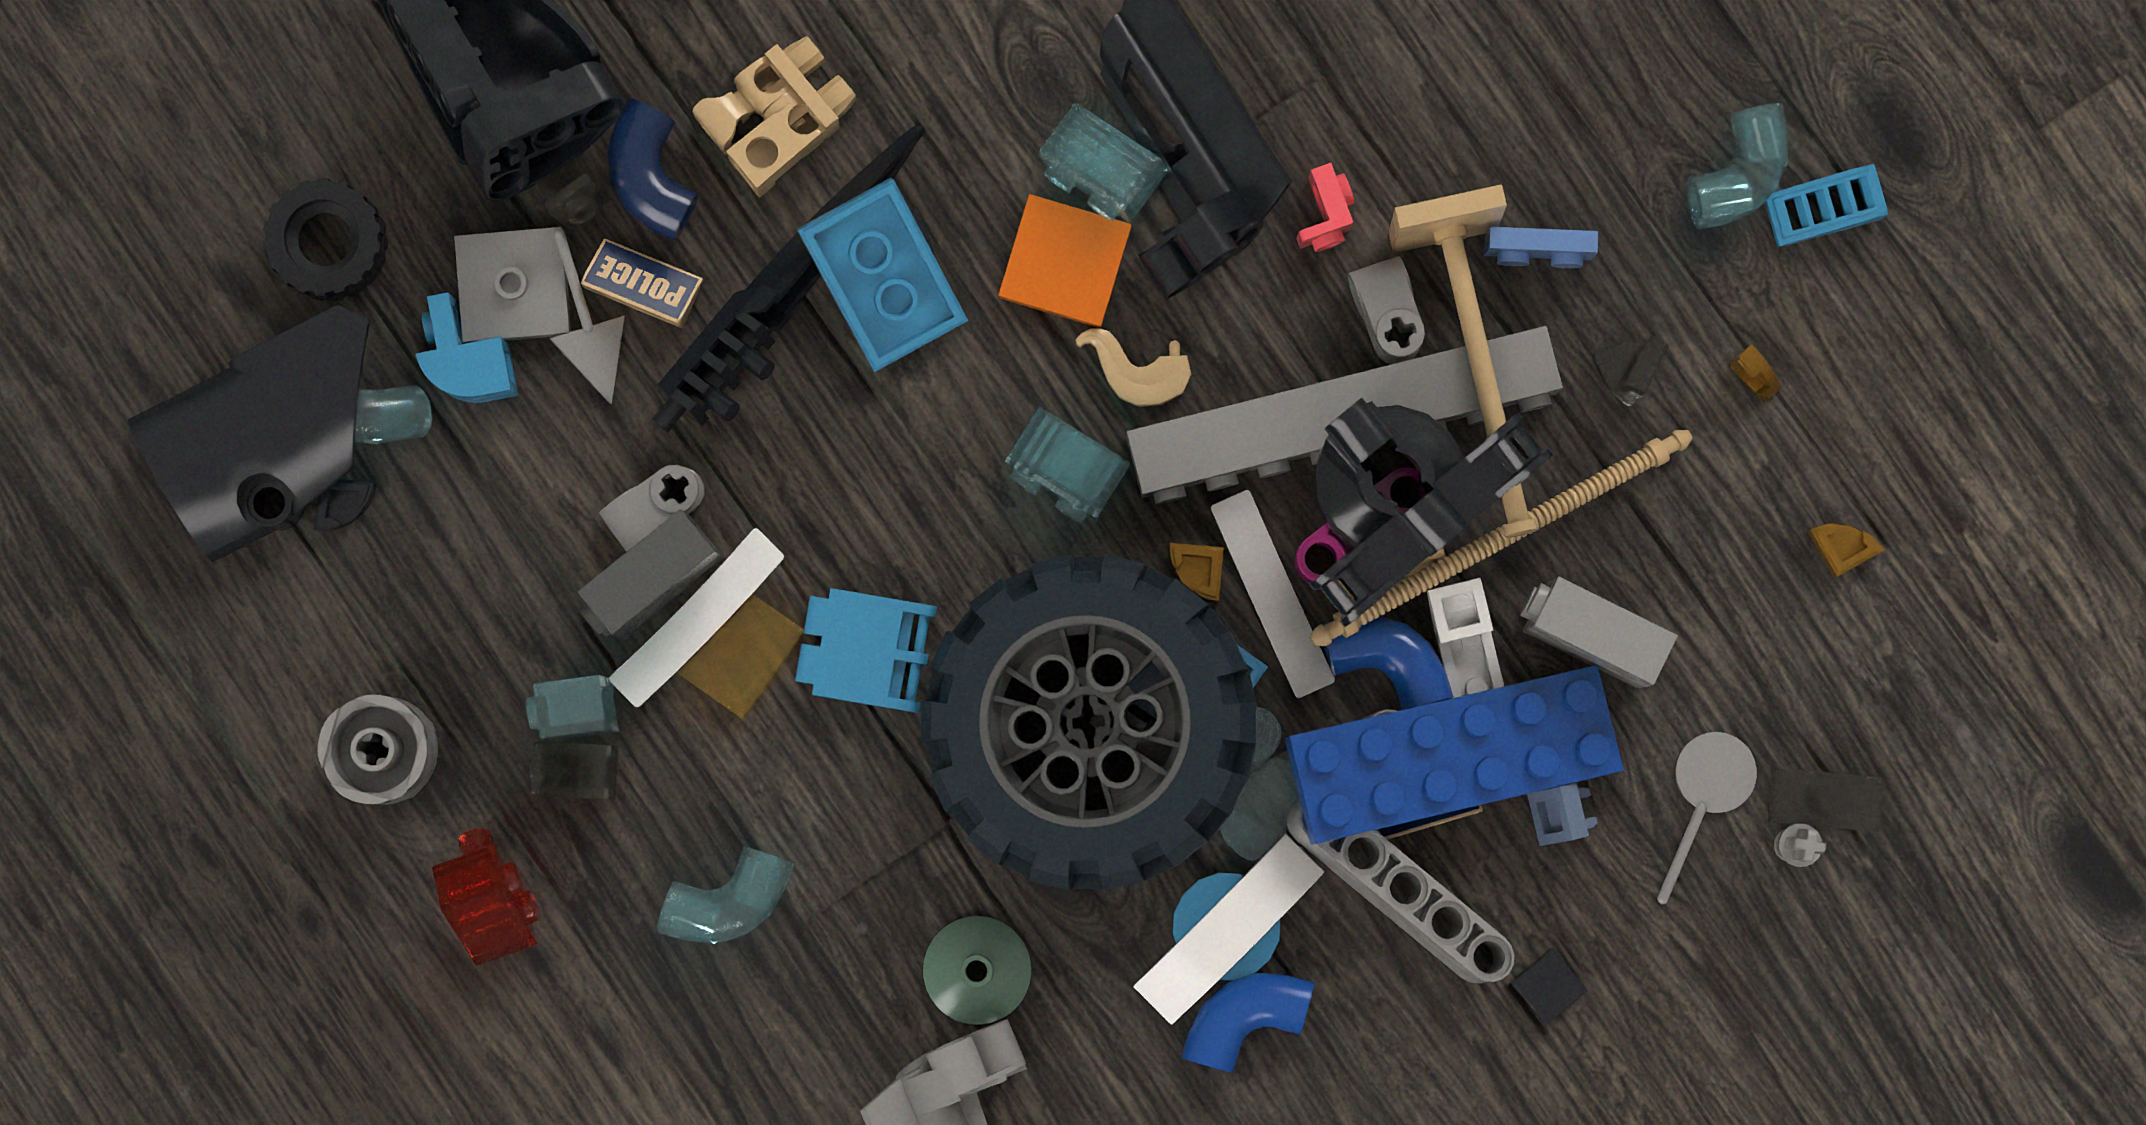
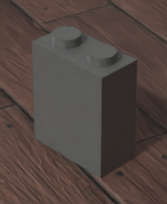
(649, 577)

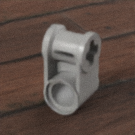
(1385, 301)
(647, 507)

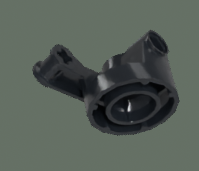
(1455, 487)

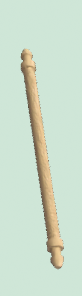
(1653, 454)

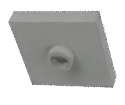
(511, 285)

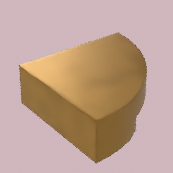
(1756, 373)
(1843, 546)
(1198, 568)

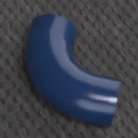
(638, 172)

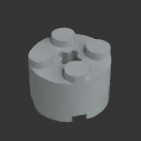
(353, 770)

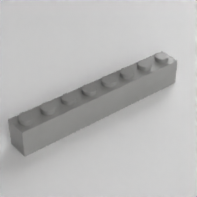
(1291, 424)

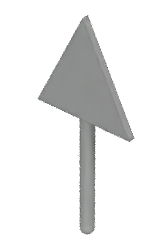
(594, 347)

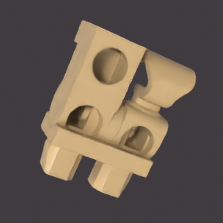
(792, 110)

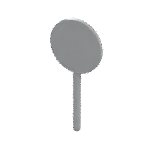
(1715, 777)

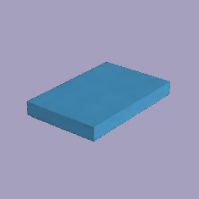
(882, 274)

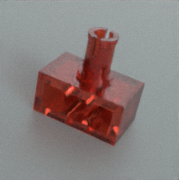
(485, 900)

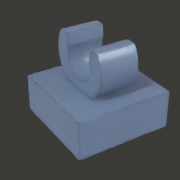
(1560, 814)

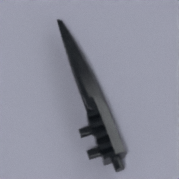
(757, 311)

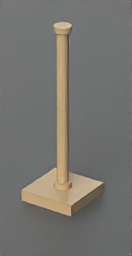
(1447, 223)

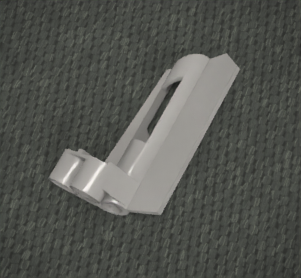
(945, 1081)

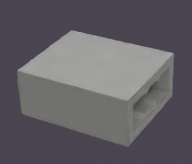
(1597, 632)

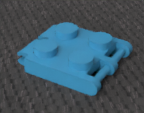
(864, 649)

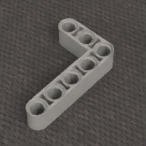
(1425, 899)

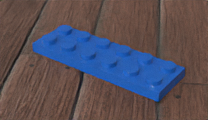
(1453, 754)

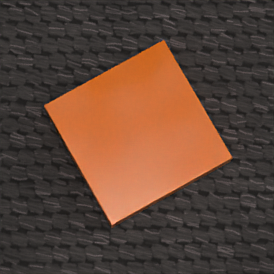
(1064, 261)

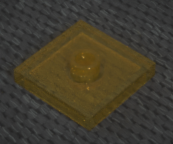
(743, 655)

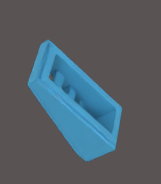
(1870, 191)

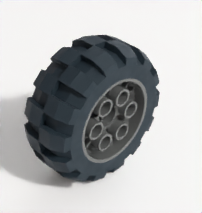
(1201, 712)

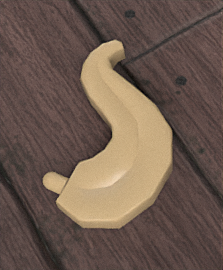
(1144, 385)

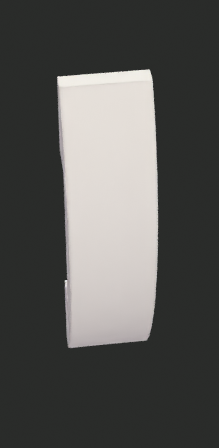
(1465, 637)
(1229, 929)

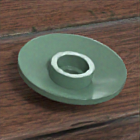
(1006, 964)

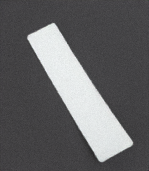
(1272, 593)
(697, 618)

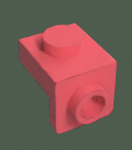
(1332, 197)

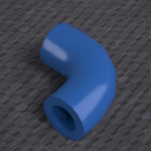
(1399, 654)
(1244, 1007)

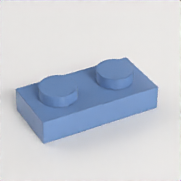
(1518, 245)

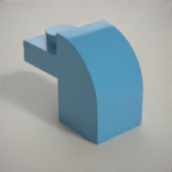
(465, 371)

